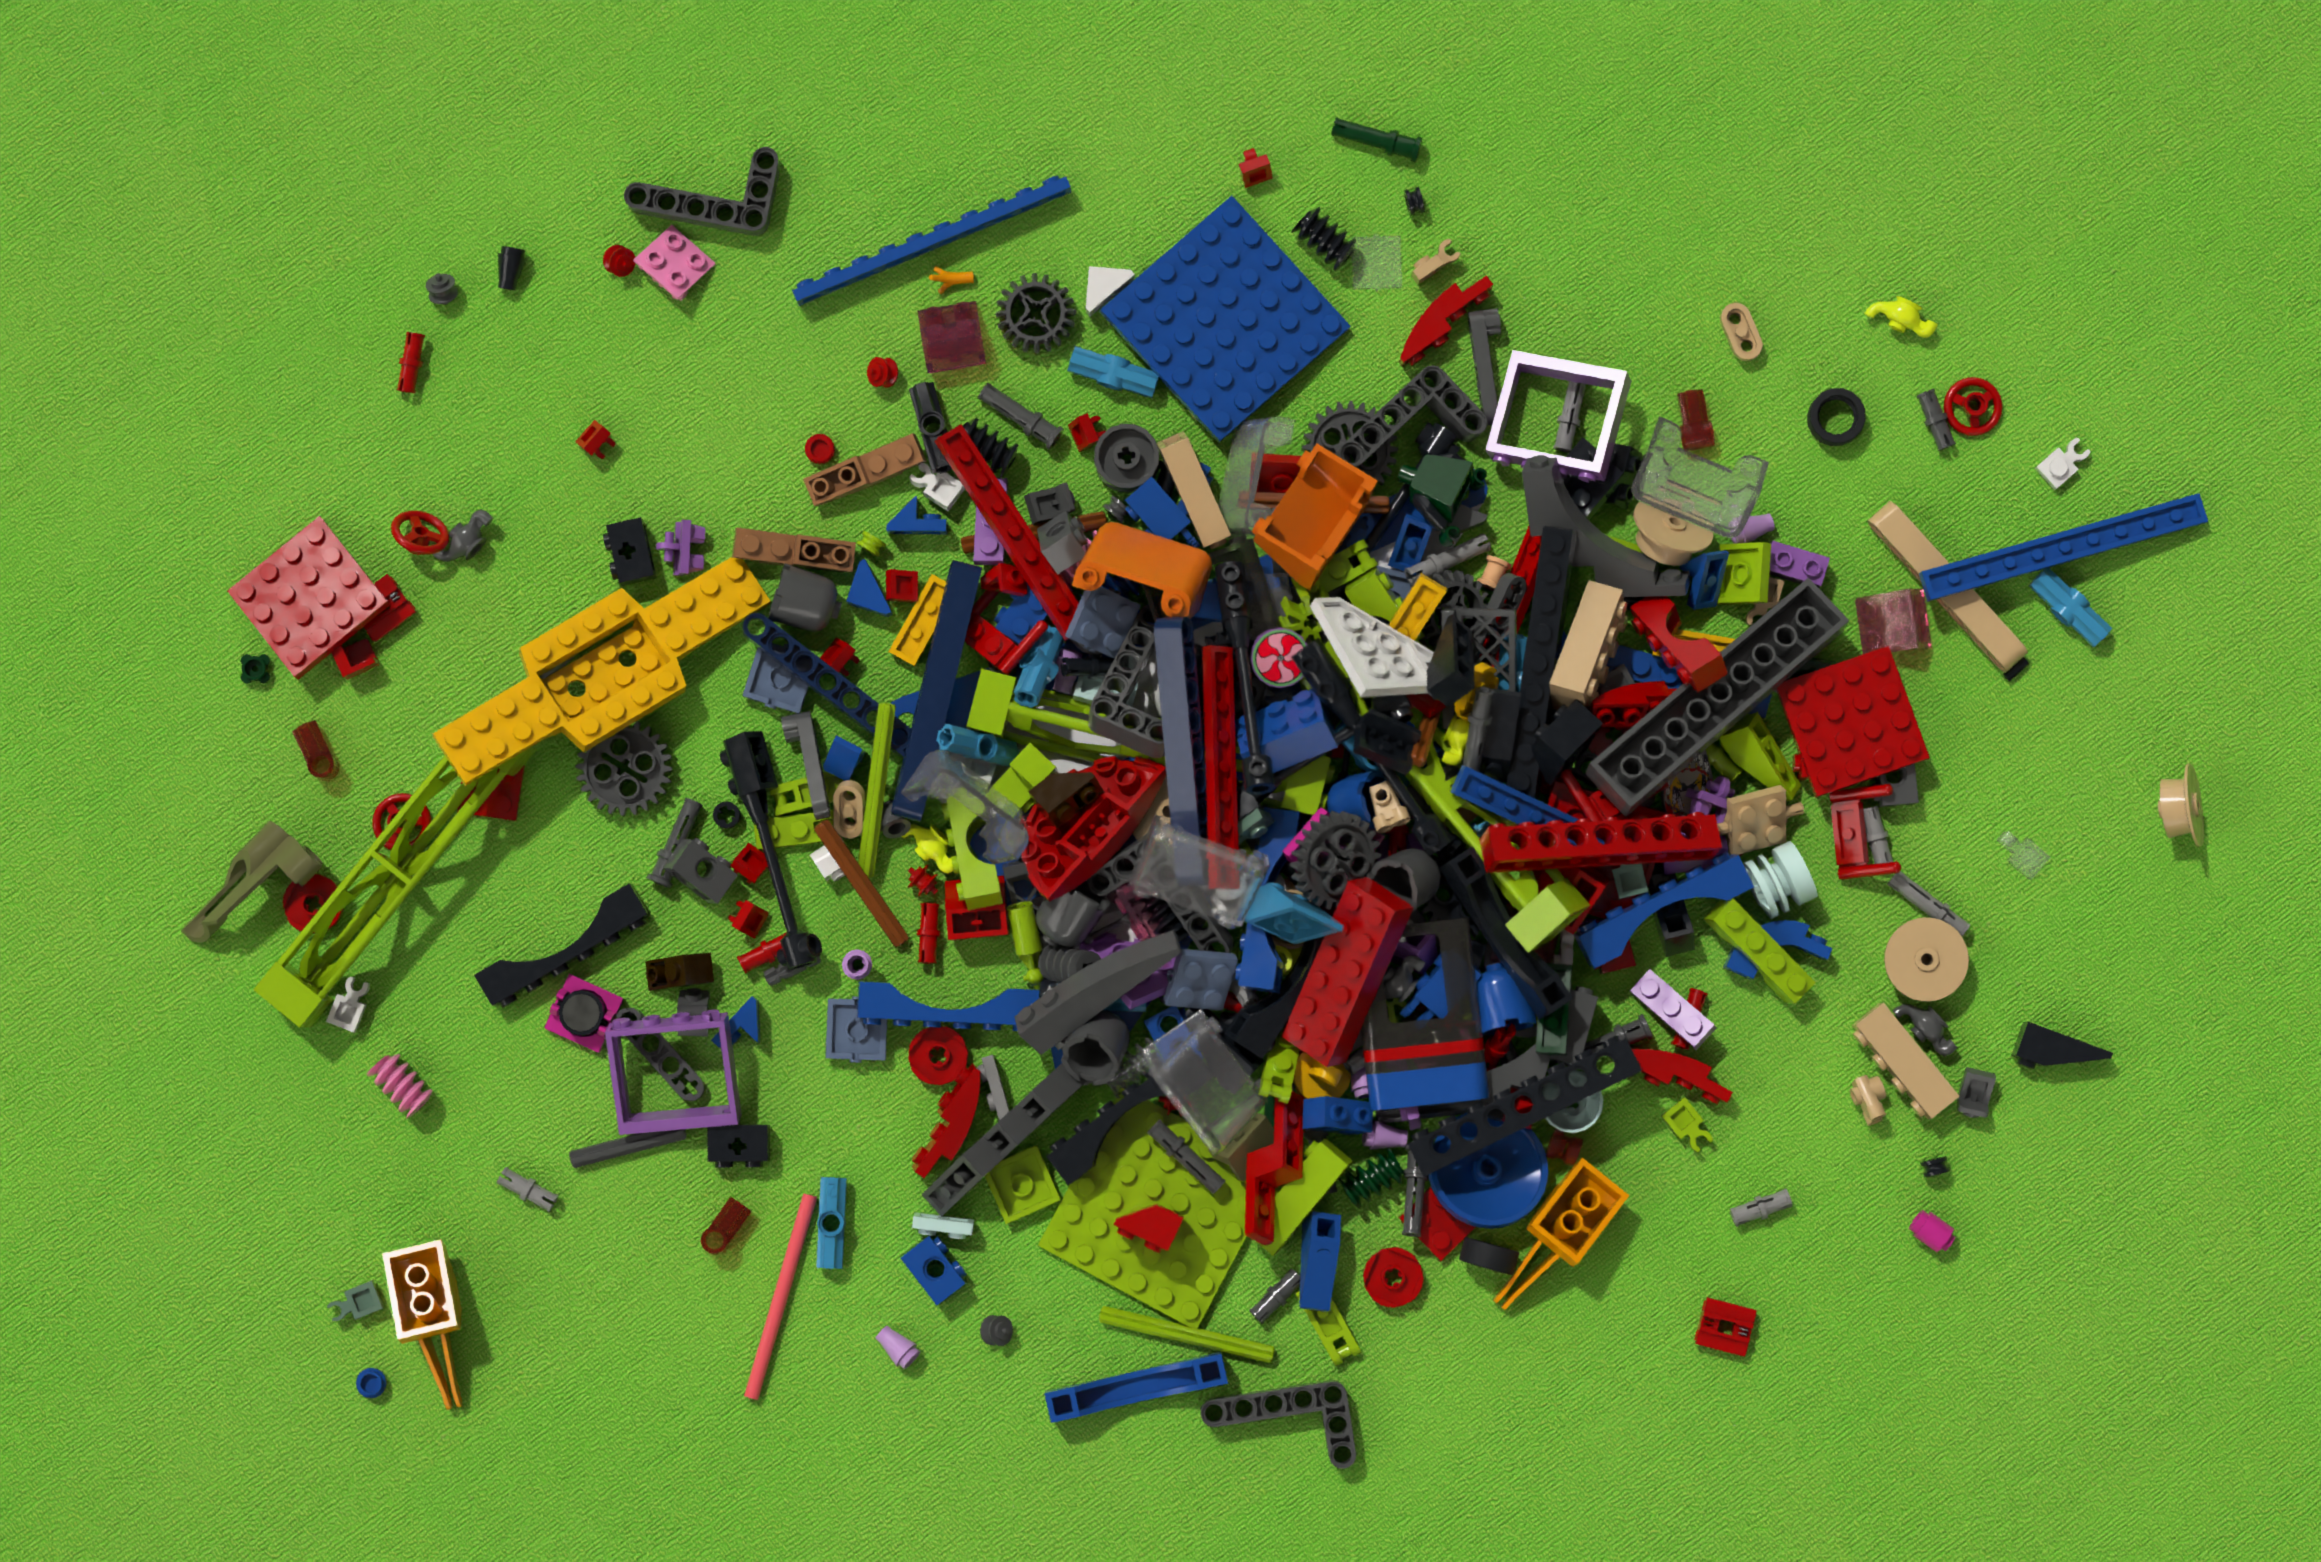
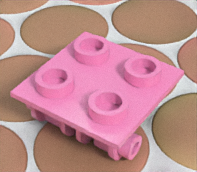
(674, 262)

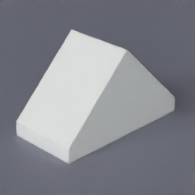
(1104, 285)

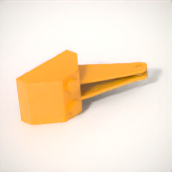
(1569, 1221)
(426, 1305)

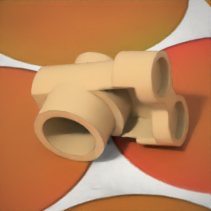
(1389, 811)
(1868, 1093)

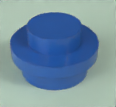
(371, 1382)

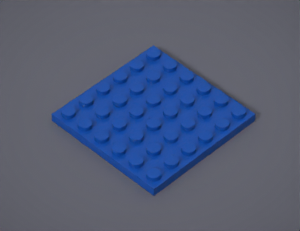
(1225, 319)

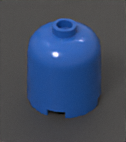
(1353, 795)
(1501, 1002)

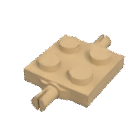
(1757, 820)

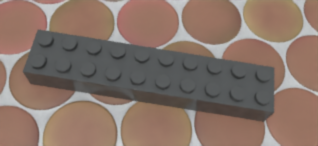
(1694, 720)

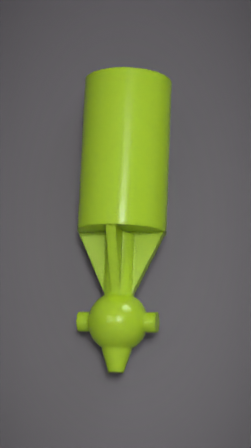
(1026, 939)

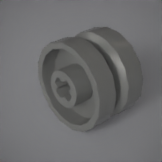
(1121, 441)

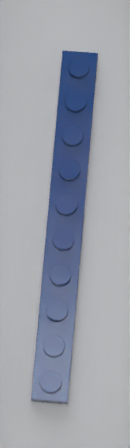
(943, 234)
(2063, 547)

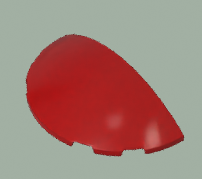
(1077, 849)

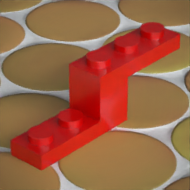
(1272, 1168)

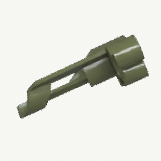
(259, 859)

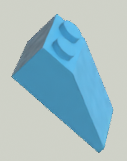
(1289, 915)

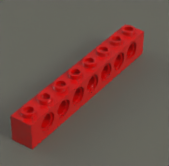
(1501, 856)

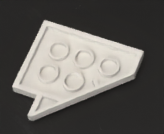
(1372, 652)

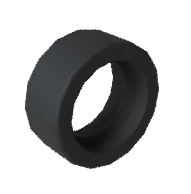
(1836, 439)
(1489, 1256)

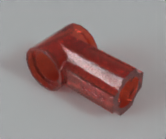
(1695, 427)
(315, 749)
(727, 1224)

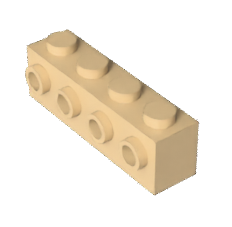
(1905, 1061)

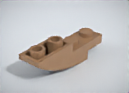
(865, 470)
(793, 550)

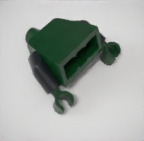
(1440, 488)

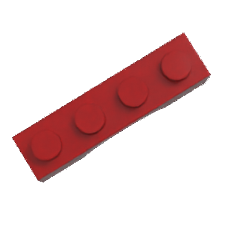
(1695, 660)

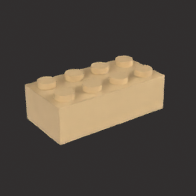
(1589, 646)

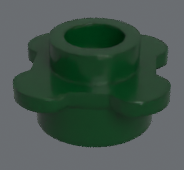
(249, 662)

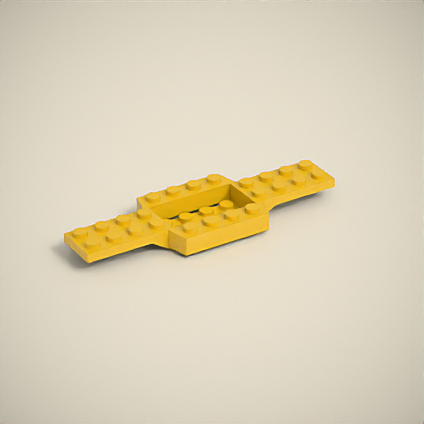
(613, 692)

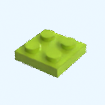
(1746, 573)
(1022, 1185)

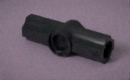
(929, 411)

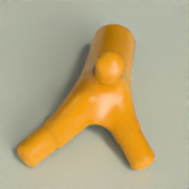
(951, 278)

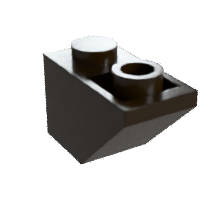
(1065, 795)
(679, 971)

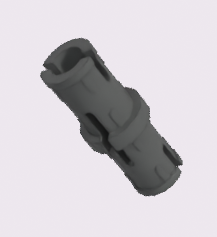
(1936, 419)
(1276, 1296)

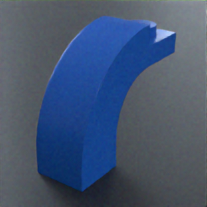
(1785, 934)

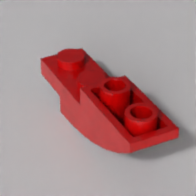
(1433, 325)
(1629, 703)
(1663, 1065)
(958, 1111)

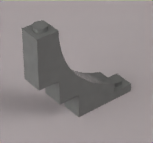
(1613, 563)
(1532, 1064)
(1001, 1139)

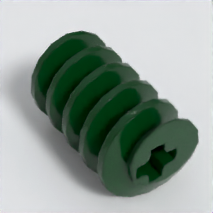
(1372, 1178)

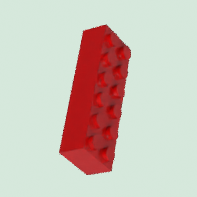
(1347, 972)

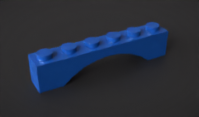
(1607, 938)
(1261, 963)
(884, 1001)
(1135, 1387)

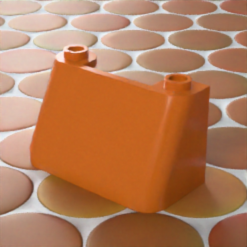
(1314, 515)
(1148, 560)

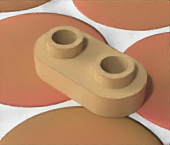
(1741, 332)
(849, 806)

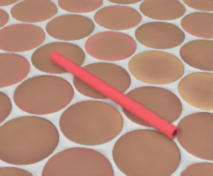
(780, 1296)

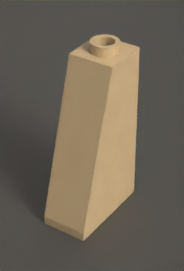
(1194, 490)

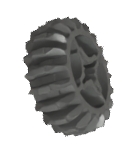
(1046, 305)
(1456, 584)

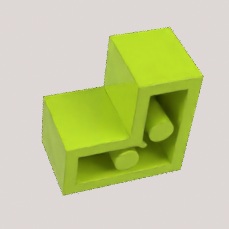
(1024, 773)

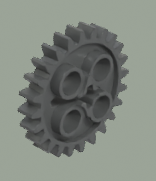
(1351, 418)
(610, 791)
(1355, 845)

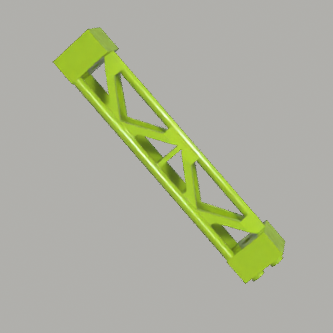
(995, 706)
(1538, 915)
(298, 992)

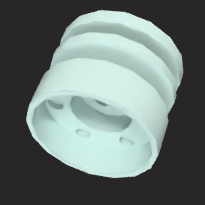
(1782, 879)
(1578, 1118)

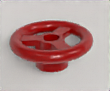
(1982, 400)
(419, 537)
(388, 803)

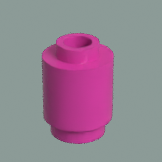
(1932, 1231)

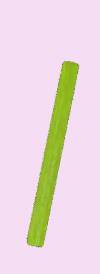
(876, 787)
(1186, 1334)

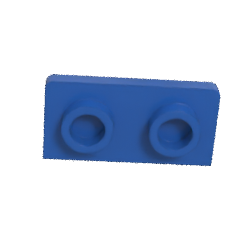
(1020, 616)

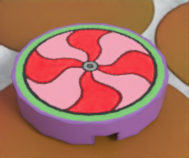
(1272, 657)

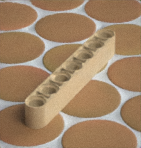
(1965, 607)

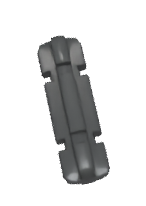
(774, 975)

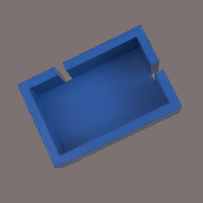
(1291, 730)

